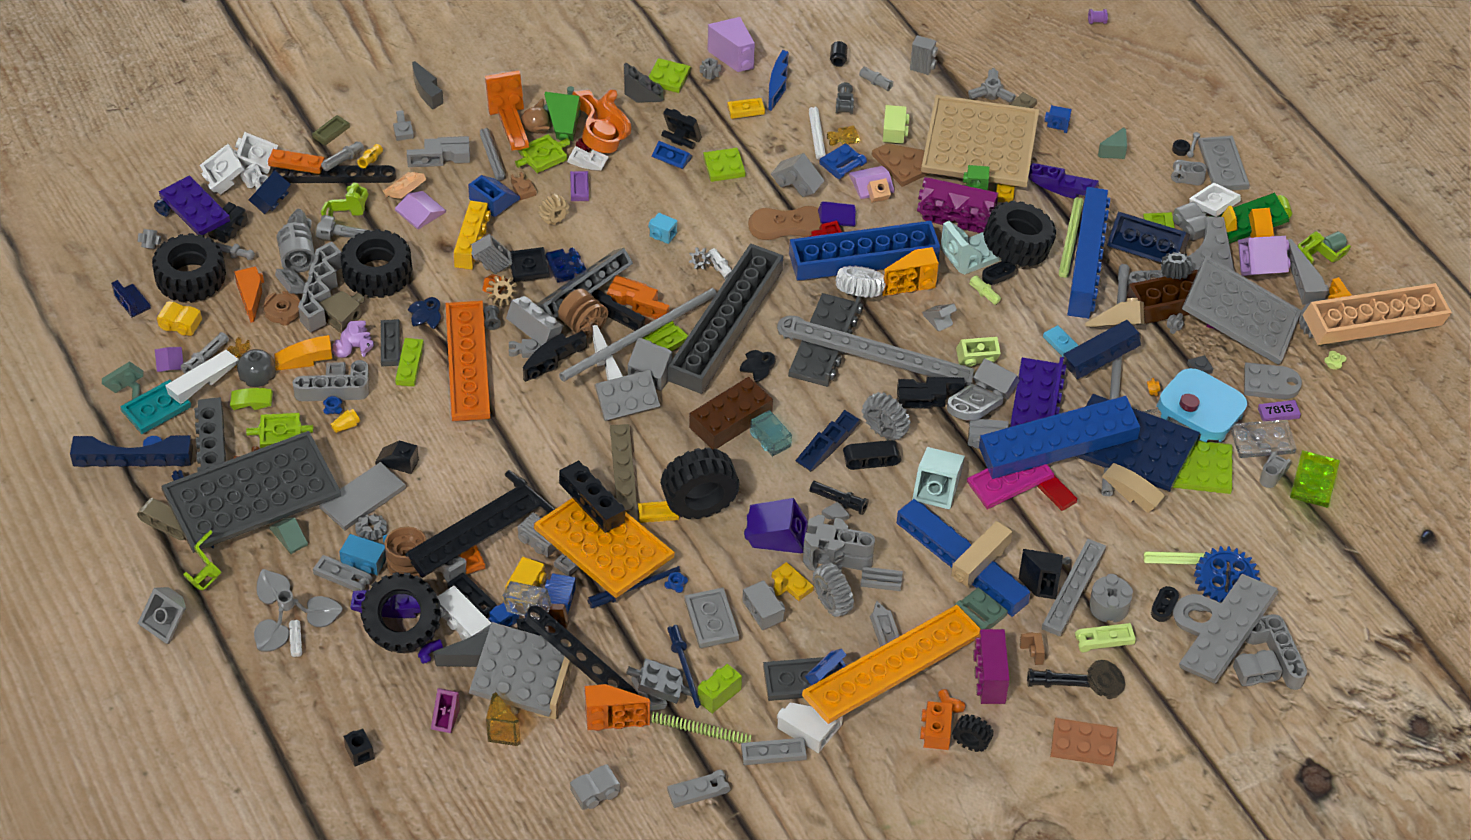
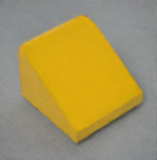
(1230, 219)

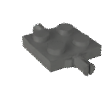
(660, 680)

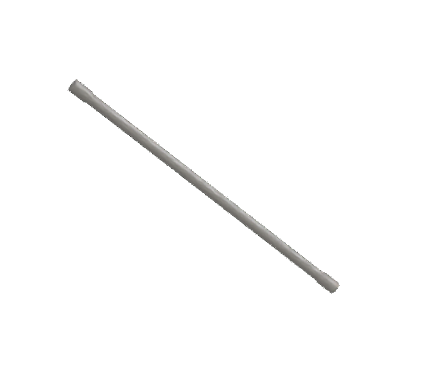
(1123, 278)

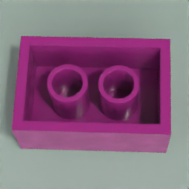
(992, 666)

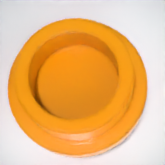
(1153, 387)

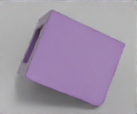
(168, 358)

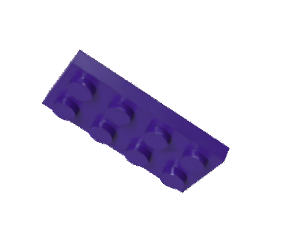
(194, 205)

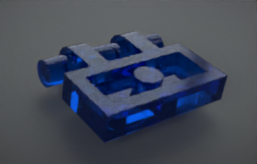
(560, 265)

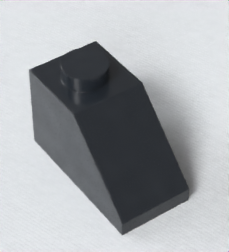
(399, 456)

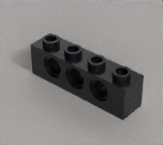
(592, 496)

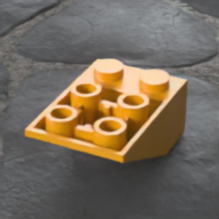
(912, 273)

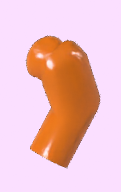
(957, 705)

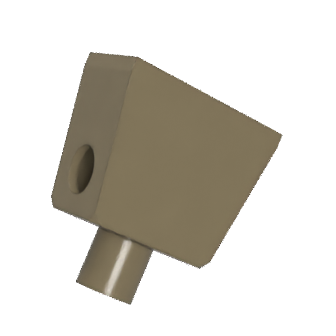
(342, 309)

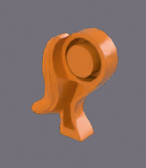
(605, 122)

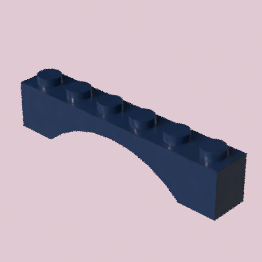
(171, 451)

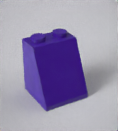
(776, 526)

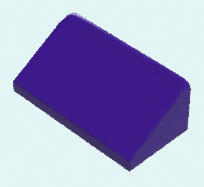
(837, 211)

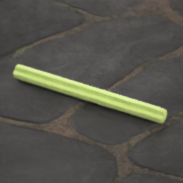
(1071, 237)

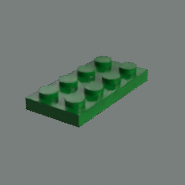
(1242, 213)

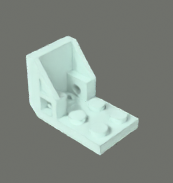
(965, 252)

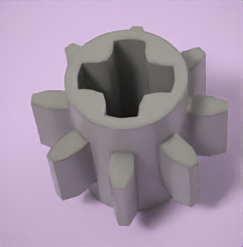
(710, 68)
(149, 238)
(705, 256)

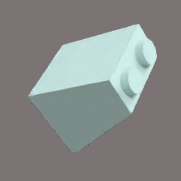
(938, 477)

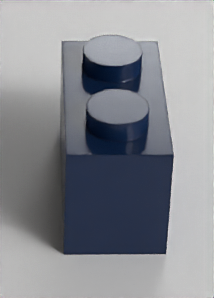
(269, 192)

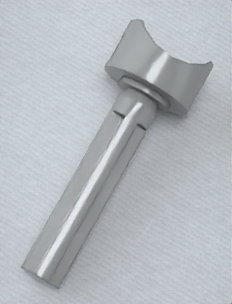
(328, 228)

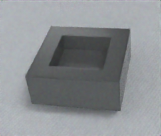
(1200, 363)

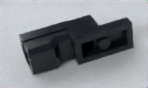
(928, 394)

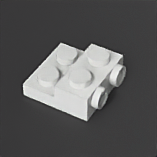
(254, 150)
(221, 169)
(1215, 199)

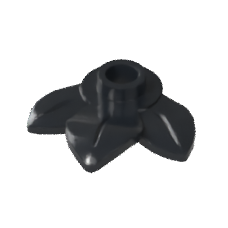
(756, 364)

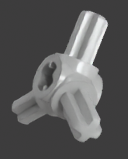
(992, 89)

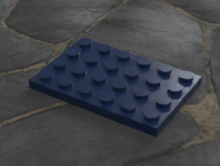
(1155, 455)

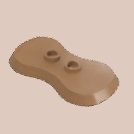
(773, 223)

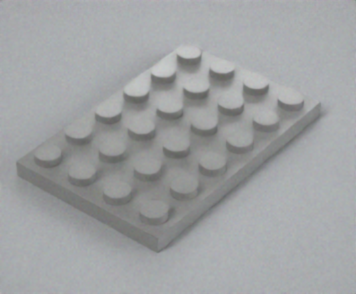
(1242, 310)

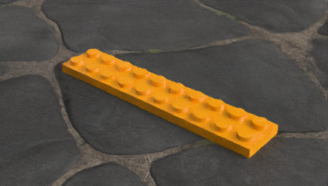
(891, 664)

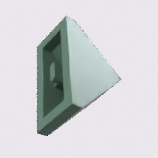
(1114, 146)
(289, 534)

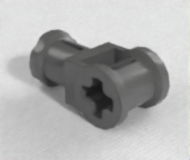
(844, 99)

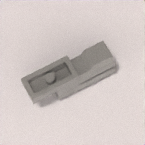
(440, 150)

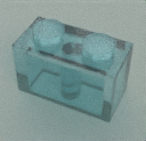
(770, 433)

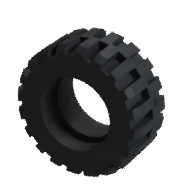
(1019, 233)
(189, 251)
(376, 280)
(700, 483)
(385, 589)

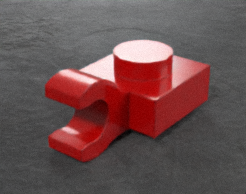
(827, 228)

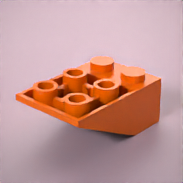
(614, 708)

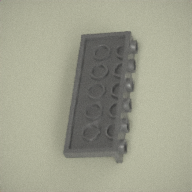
(819, 363)

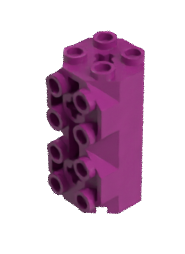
(950, 201)

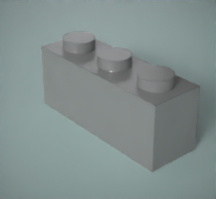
(533, 320)

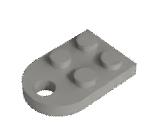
(1270, 381)
(973, 403)

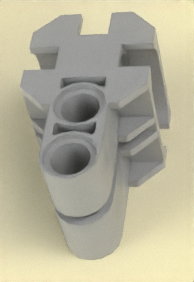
(837, 545)

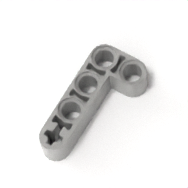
(341, 386)
(1274, 632)

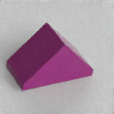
(445, 710)

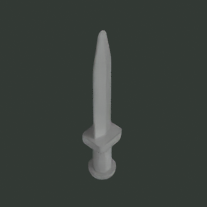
(235, 251)

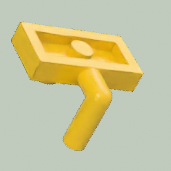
(789, 580)

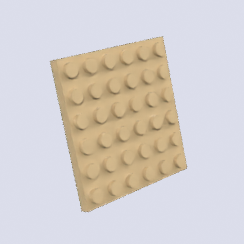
(980, 135)

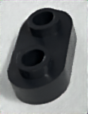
(998, 272)
(1163, 605)

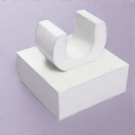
(248, 174)

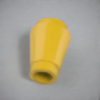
(345, 421)

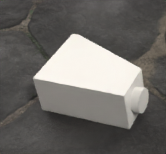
(806, 723)

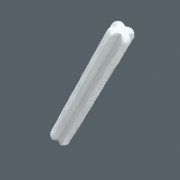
(817, 132)

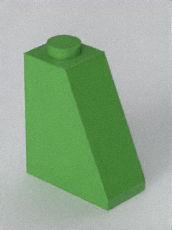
(563, 113)

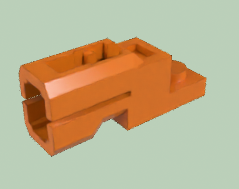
(638, 295)

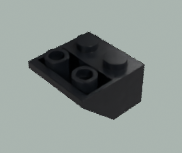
(1041, 572)

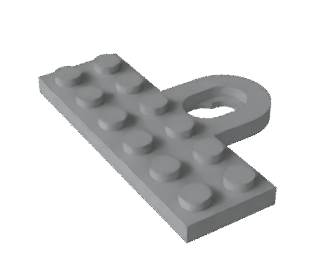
(1226, 630)

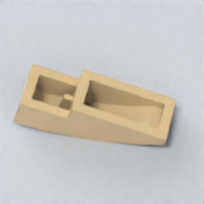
(1133, 487)

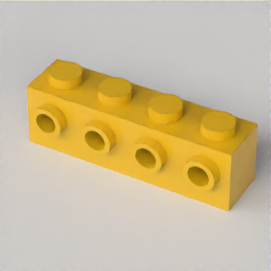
(471, 231)

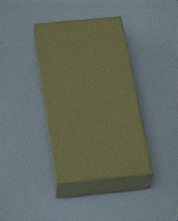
(331, 130)

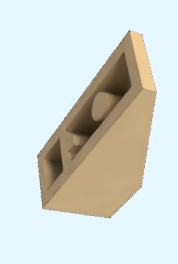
(1131, 310)

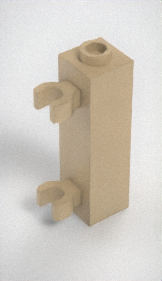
(981, 554)

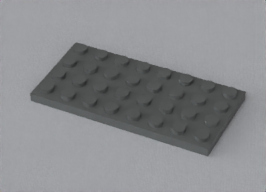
(251, 490)

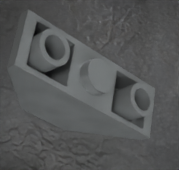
(640, 87)

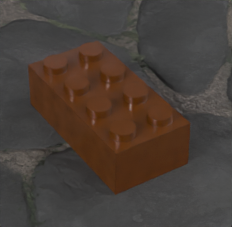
(1162, 296)
(729, 413)

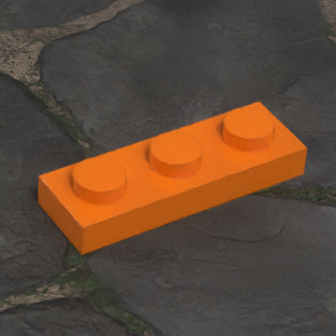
(296, 161)

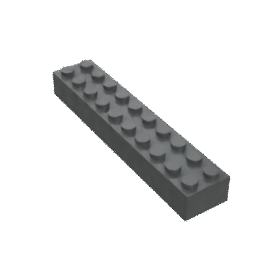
(725, 318)

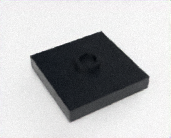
(529, 264)

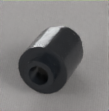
(838, 53)

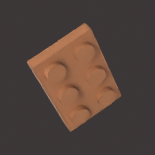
(1084, 742)

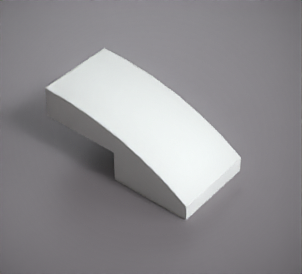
(584, 159)

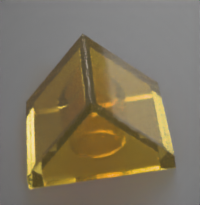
(502, 723)

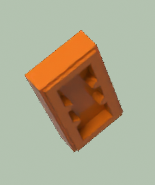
(473, 560)

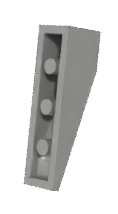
(1306, 277)

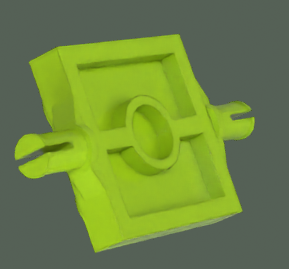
(543, 153)
(278, 427)

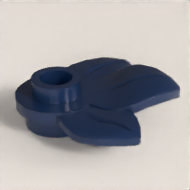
(423, 313)

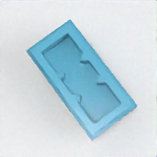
(1059, 340)

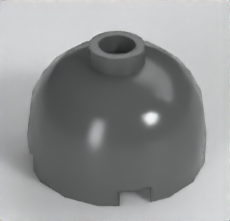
(256, 368)

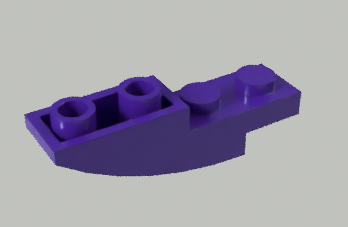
(1059, 182)
(395, 607)

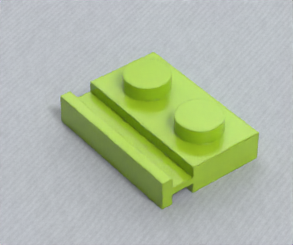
(667, 336)

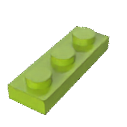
(409, 362)

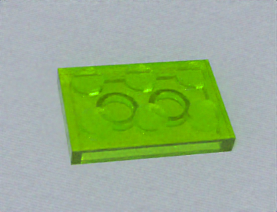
(1315, 479)

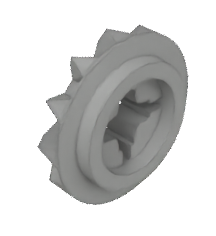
(784, 325)
(364, 531)

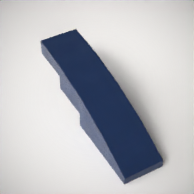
(828, 441)

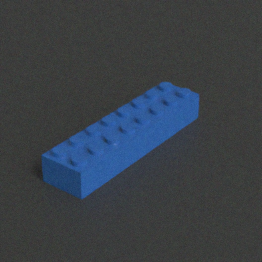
(867, 248)
(1088, 253)
(1059, 437)

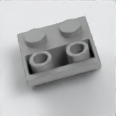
(653, 358)

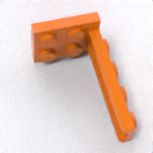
(505, 98)

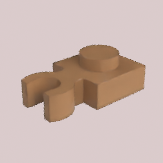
(523, 187)

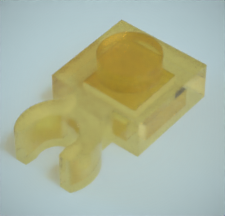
(844, 135)
(239, 349)

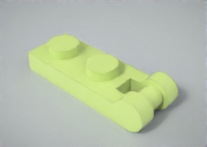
(1105, 637)

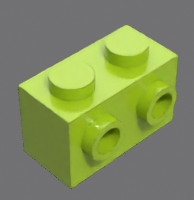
(719, 688)

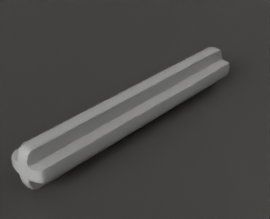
(492, 154)

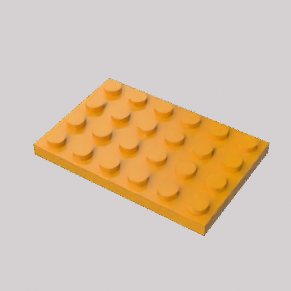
(611, 558)

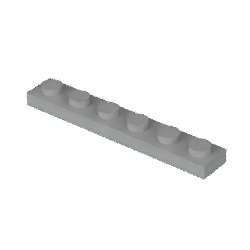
(1073, 587)

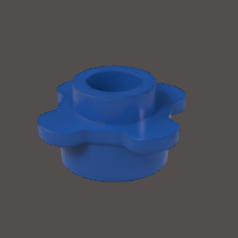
(332, 405)
(676, 582)

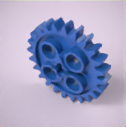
(1208, 574)

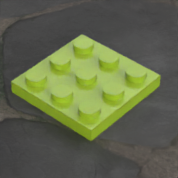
(1207, 468)

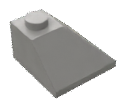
(162, 613)

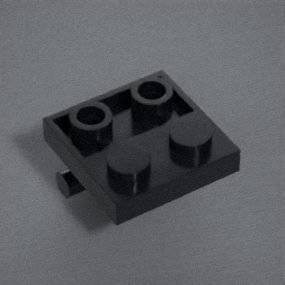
(683, 128)

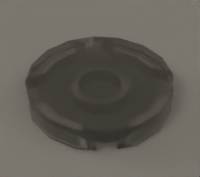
(1105, 679)

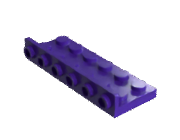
(1037, 390)

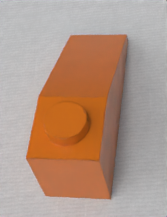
(250, 289)

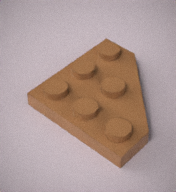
(901, 162)

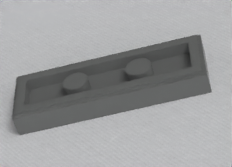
(390, 342)

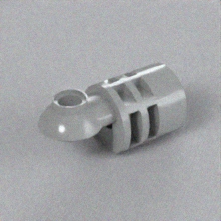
(296, 243)

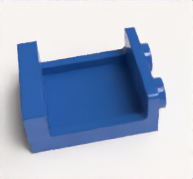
(828, 665)

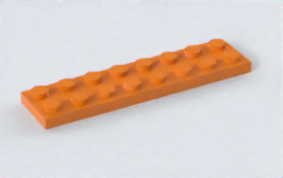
(467, 361)

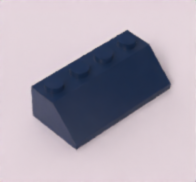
(1146, 237)

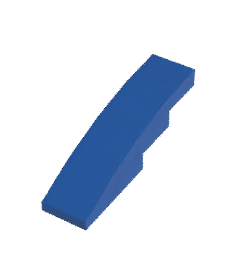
(778, 79)

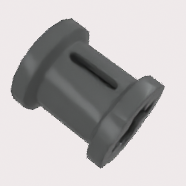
(491, 317)

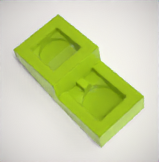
(253, 397)

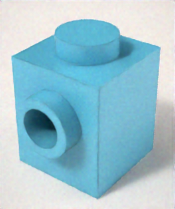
(663, 228)

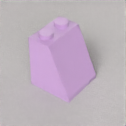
(731, 44)
(1263, 255)

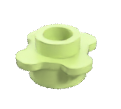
(1334, 360)

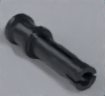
(849, 501)
(1048, 678)

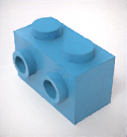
(363, 554)

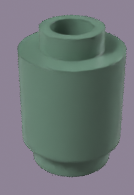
(1335, 241)

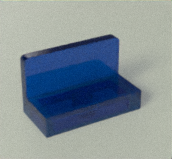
(130, 298)

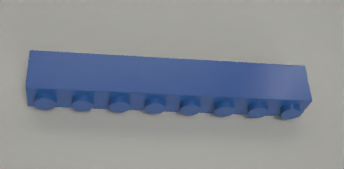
(949, 546)

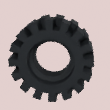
(973, 733)

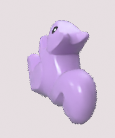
(353, 336)

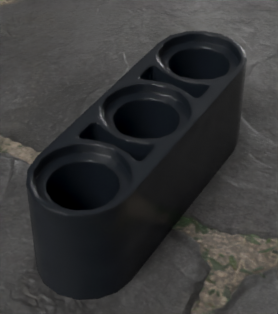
(871, 454)

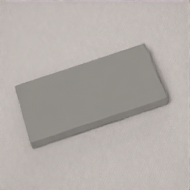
(1223, 162)
(363, 496)

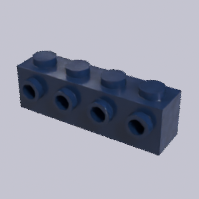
(1102, 349)

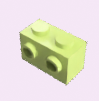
(895, 123)
(975, 350)

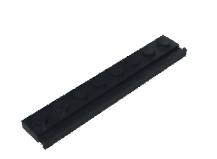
(472, 530)

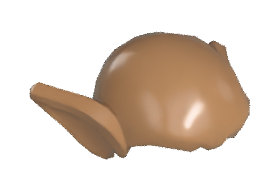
(536, 119)

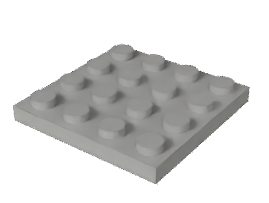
(518, 668)

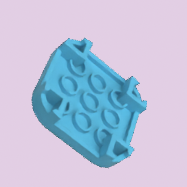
(1218, 407)

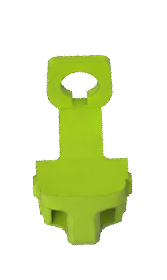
(354, 201)
(1315, 244)
(209, 570)

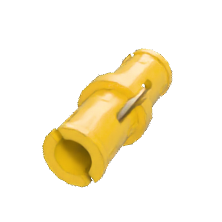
(370, 156)

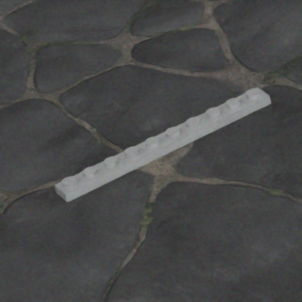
(878, 351)

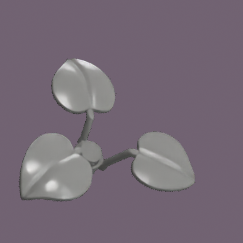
(274, 587)

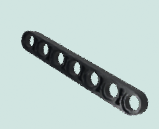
(343, 176)
(576, 647)

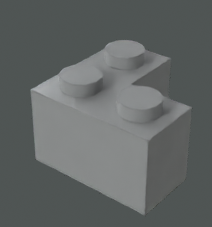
(800, 173)

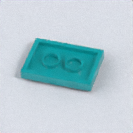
(153, 408)

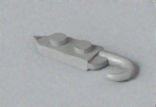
(883, 624)

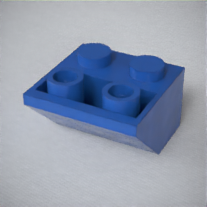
(492, 192)

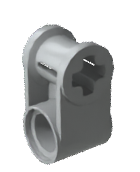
(1190, 172)
(1274, 470)

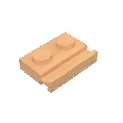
(404, 185)

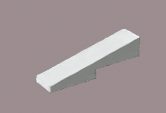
(611, 367)
(207, 372)

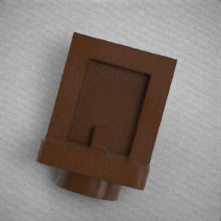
(559, 613)

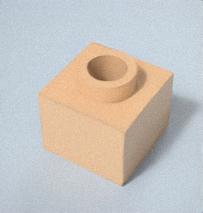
(876, 194)

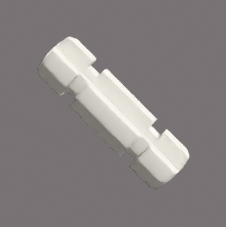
(295, 638)

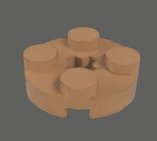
(285, 315)

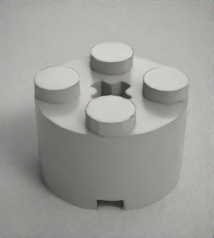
(1110, 598)

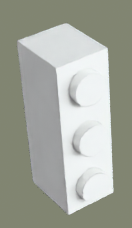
(462, 614)

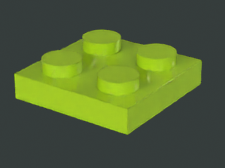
(669, 74)
(724, 164)

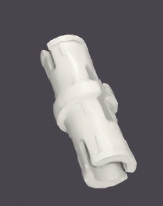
(720, 263)

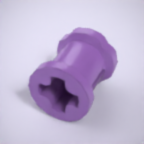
(1097, 16)

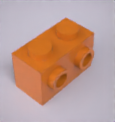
(937, 725)

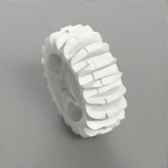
(860, 281)

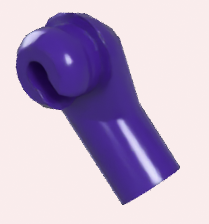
(427, 649)

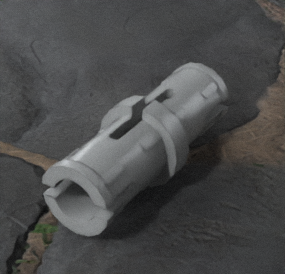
(876, 78)

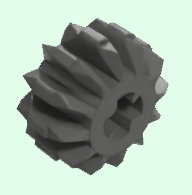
(1176, 265)

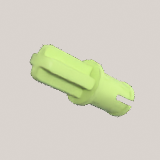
(984, 289)

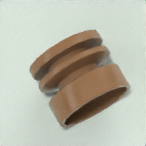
(582, 311)
(398, 544)

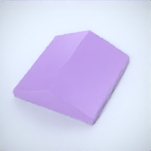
(863, 177)
(419, 209)

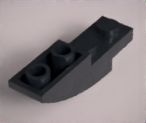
(547, 356)

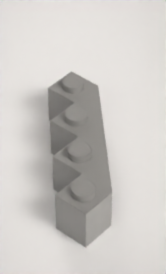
(318, 286)

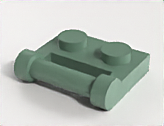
(985, 607)

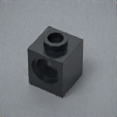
(361, 753)

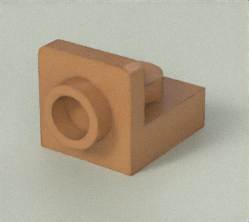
(1035, 644)

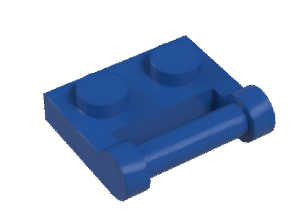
(839, 157)

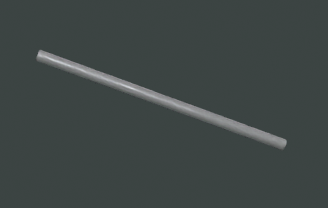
(640, 333)

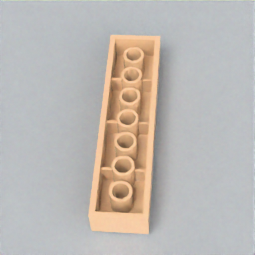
(1376, 313)

